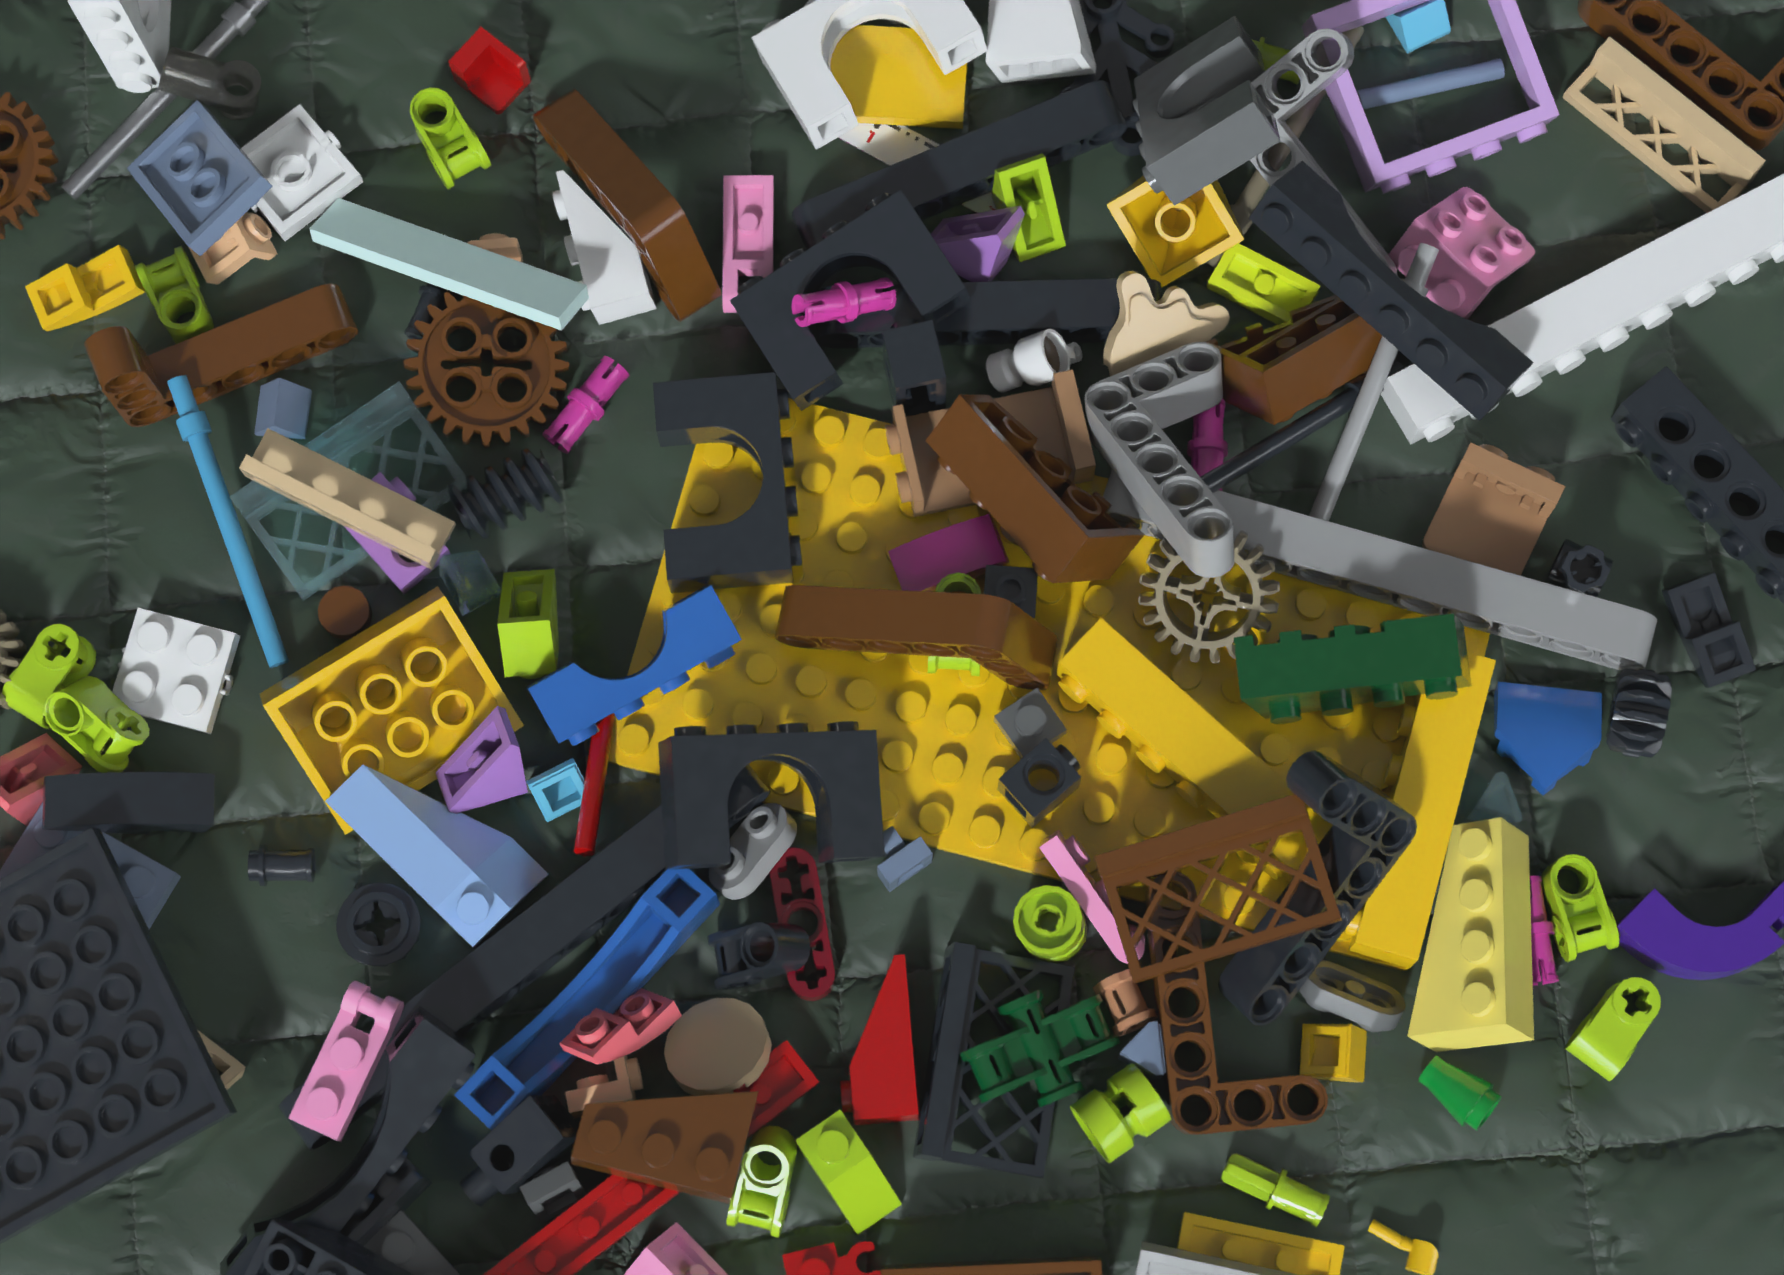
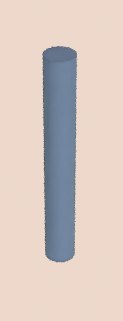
(1431, 83)

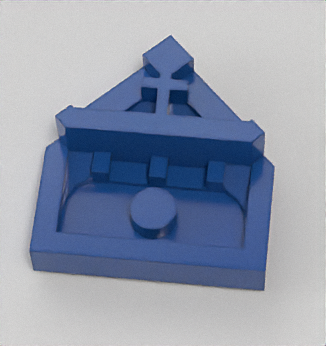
(1546, 729)

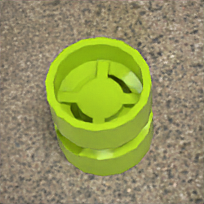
(1050, 924)
(1103, 1122)

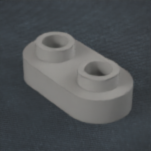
(754, 850)

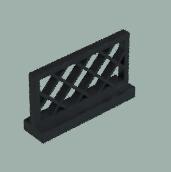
(946, 1068)

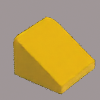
(1333, 1052)

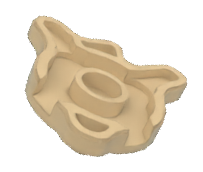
(1156, 327)

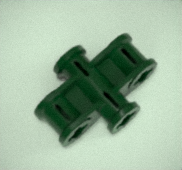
(1040, 1048)

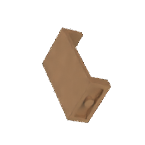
(1048, 413)

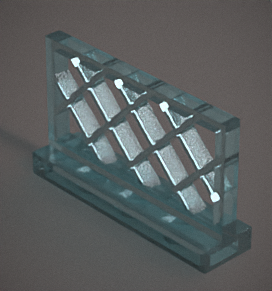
(340, 444)

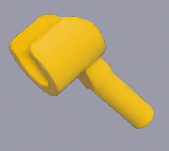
(1422, 1254)

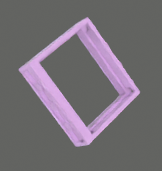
(1440, 157)

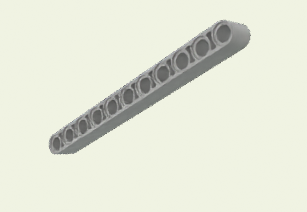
(1426, 581)

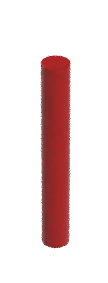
(594, 787)

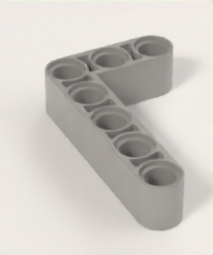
(1313, 80)
(1126, 428)

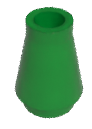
(1460, 1092)

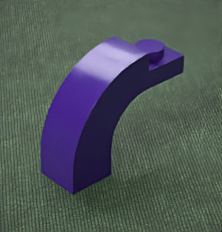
(1688, 950)

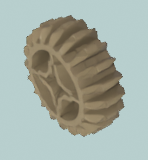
(1232, 599)

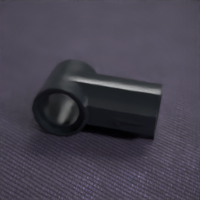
(1580, 568)

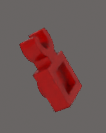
(825, 1260)

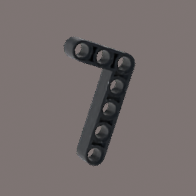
(1357, 855)

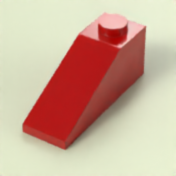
(883, 1064)

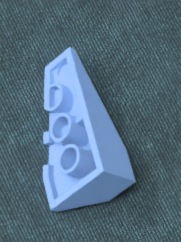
(448, 858)

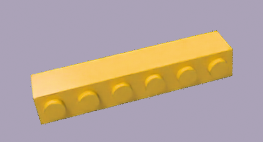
(1176, 735)
(1428, 785)

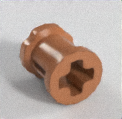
(1125, 1003)

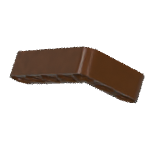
(1707, 66)
(633, 200)
(220, 357)
(921, 623)
(1198, 1030)

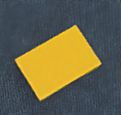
(896, 79)

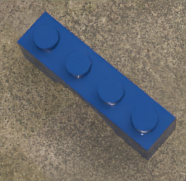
(693, 633)

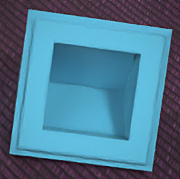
(1420, 24)
(558, 789)

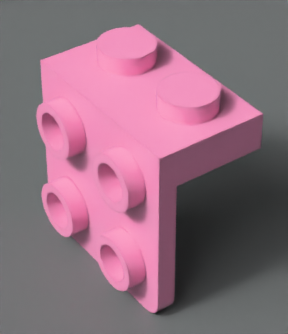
(1473, 253)

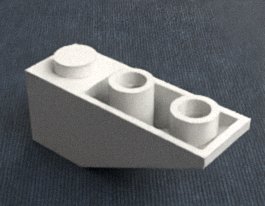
(606, 256)

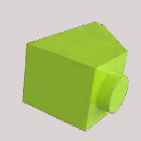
(529, 623)
(848, 1172)

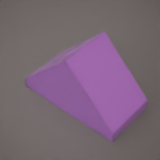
(979, 242)
(484, 766)

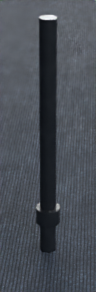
(1288, 435)

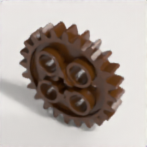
(29, 155)
(486, 411)

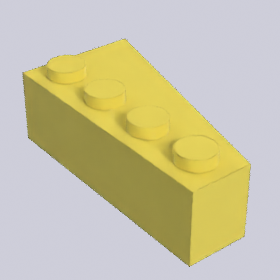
(1479, 944)

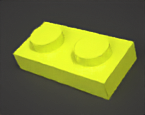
(1261, 284)

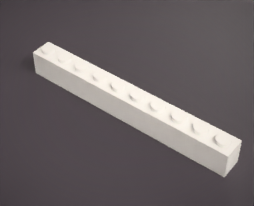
(1613, 302)

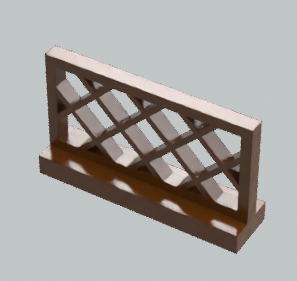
(1203, 843)

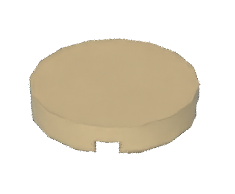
(717, 1047)

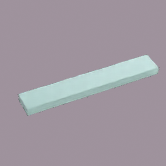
(450, 263)

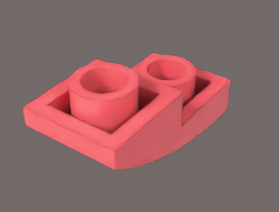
(610, 1036)

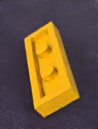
(1259, 1246)

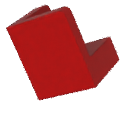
(489, 71)

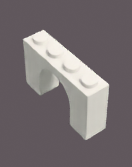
(128, 38)
(801, 48)

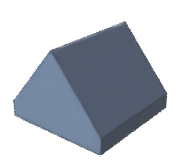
(283, 409)
(1146, 1052)

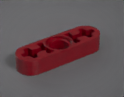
(809, 883)

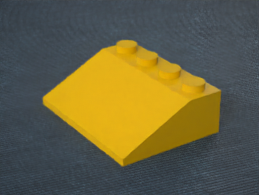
(388, 700)

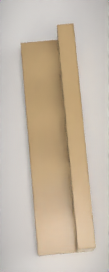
(1675, 116)
(348, 498)

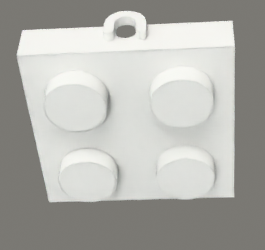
(302, 168)
(176, 670)

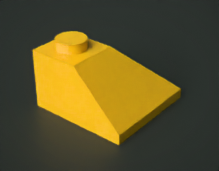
(1176, 237)

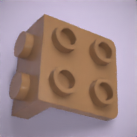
(1493, 510)

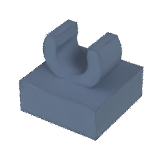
(902, 860)

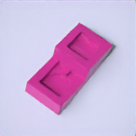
(954, 549)

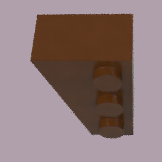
(1297, 361)
(669, 1142)

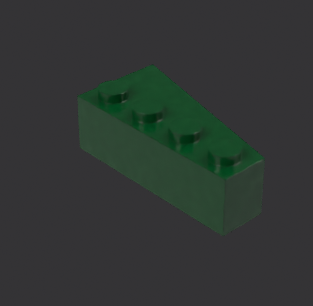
(1353, 667)

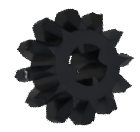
(1639, 713)

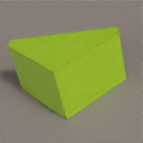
(1030, 186)

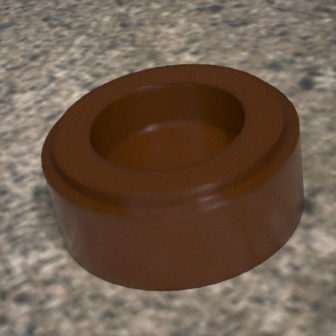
(344, 612)

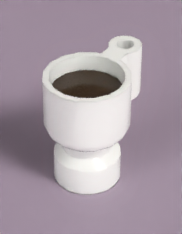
(1032, 361)

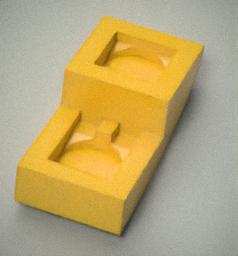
(86, 291)

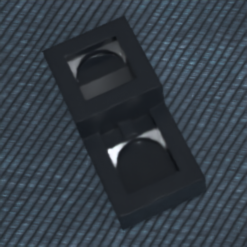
(1707, 631)

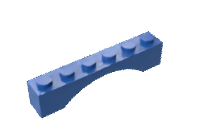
(625, 963)

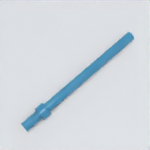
(195, 429)

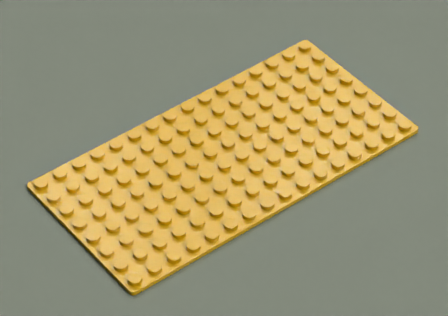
(939, 729)

